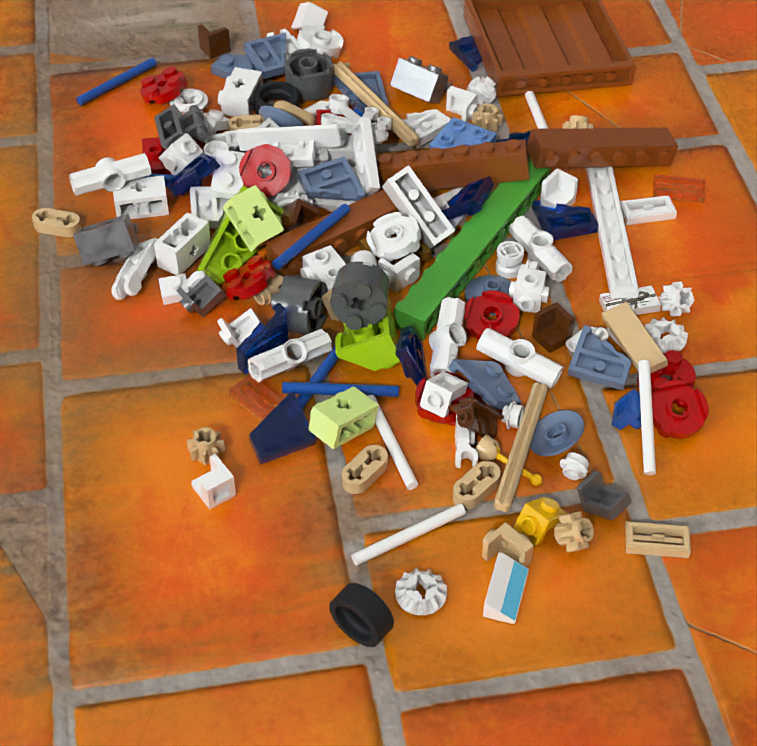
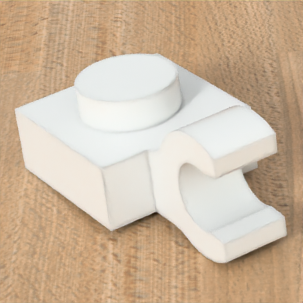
(170, 284)
(463, 440)

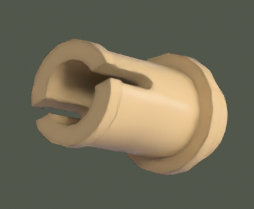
(266, 294)

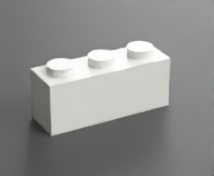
(413, 199)

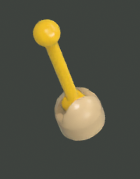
(489, 449)

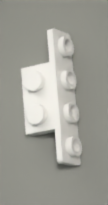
(296, 141)

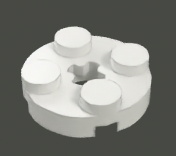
(315, 37)
(390, 248)

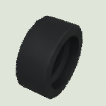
(275, 91)
(361, 614)

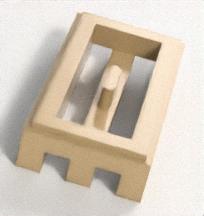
(657, 543)

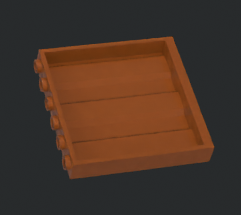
(548, 45)

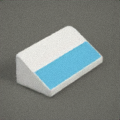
(505, 589)

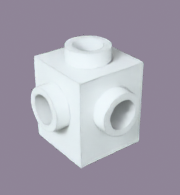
(529, 290)

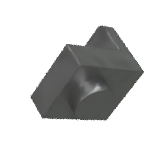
(202, 296)
(601, 499)

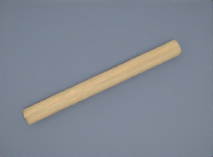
(363, 92)
(520, 448)

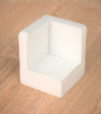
(308, 14)
(558, 188)
(215, 485)

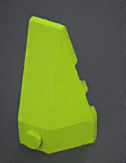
(227, 248)
(371, 345)

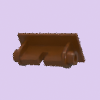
(476, 417)

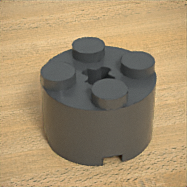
(309, 74)
(360, 295)
(303, 303)

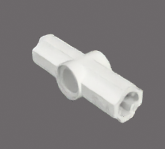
(110, 174)
(540, 248)
(448, 336)
(519, 357)
(277, 361)

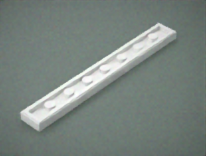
(612, 233)

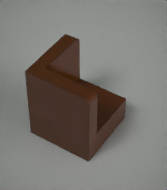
(215, 42)
(297, 214)
(552, 327)

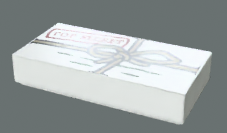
(645, 303)

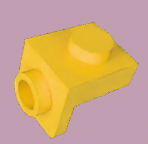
(537, 518)

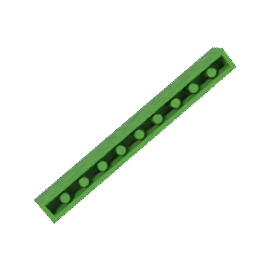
(467, 252)

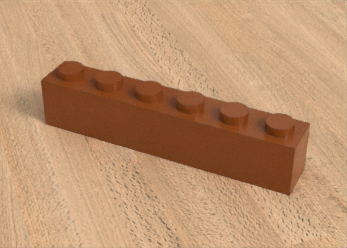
(601, 147)
(459, 164)
(341, 236)

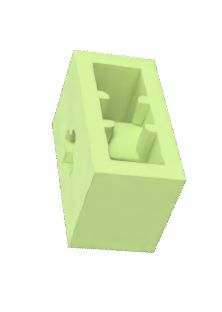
(241, 212)
(343, 417)

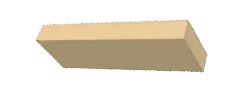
(633, 337)

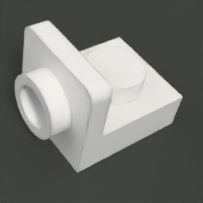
(440, 393)

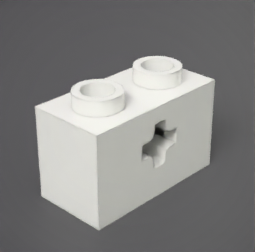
(239, 90)
(142, 198)
(189, 240)

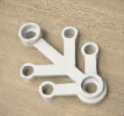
(339, 105)

